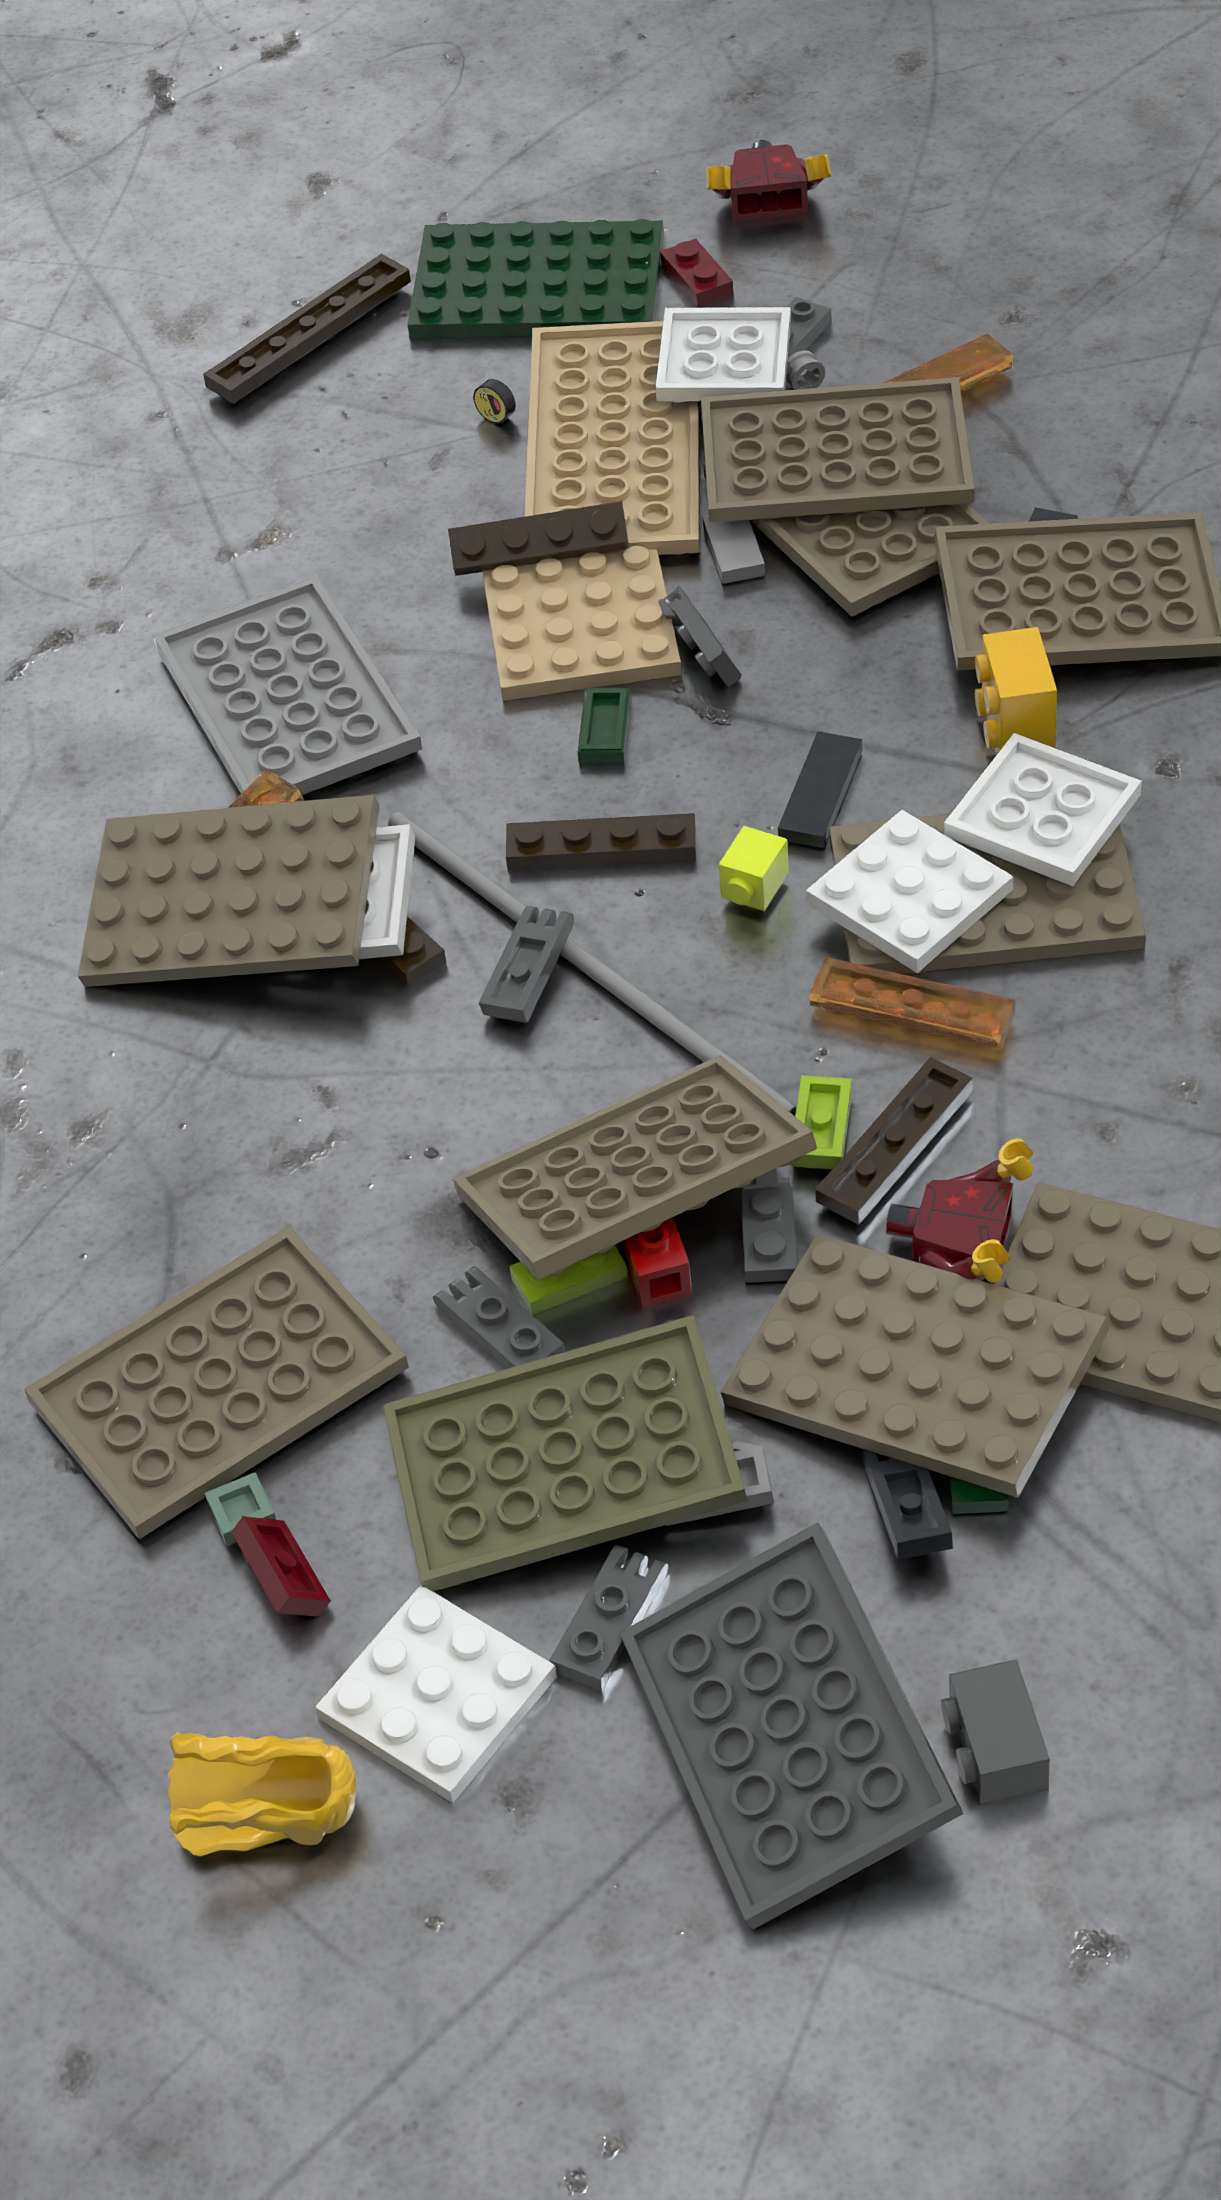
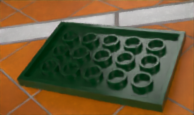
(534, 276)

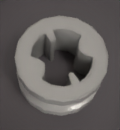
(797, 364)

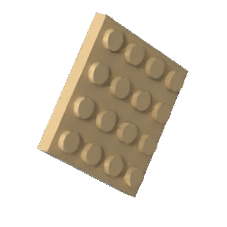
(580, 623)

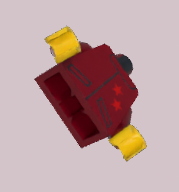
(767, 181)
(966, 1217)

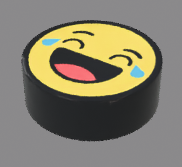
(494, 401)

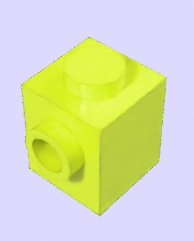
(753, 868)

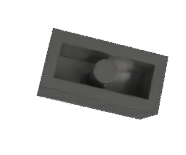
(997, 1732)

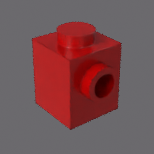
(658, 1264)

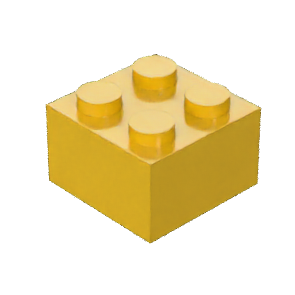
(1016, 688)

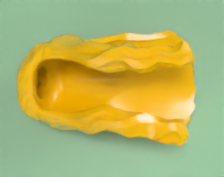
(257, 1791)

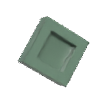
(236, 1500)

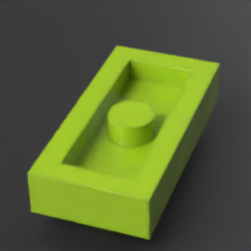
(825, 1110)
(574, 1282)

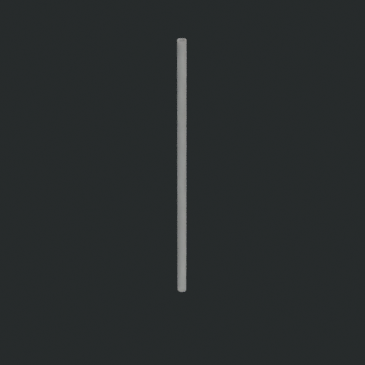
(580, 957)

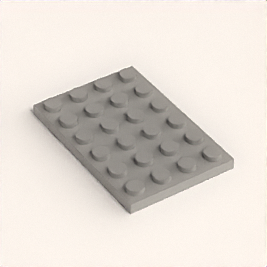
(287, 690)

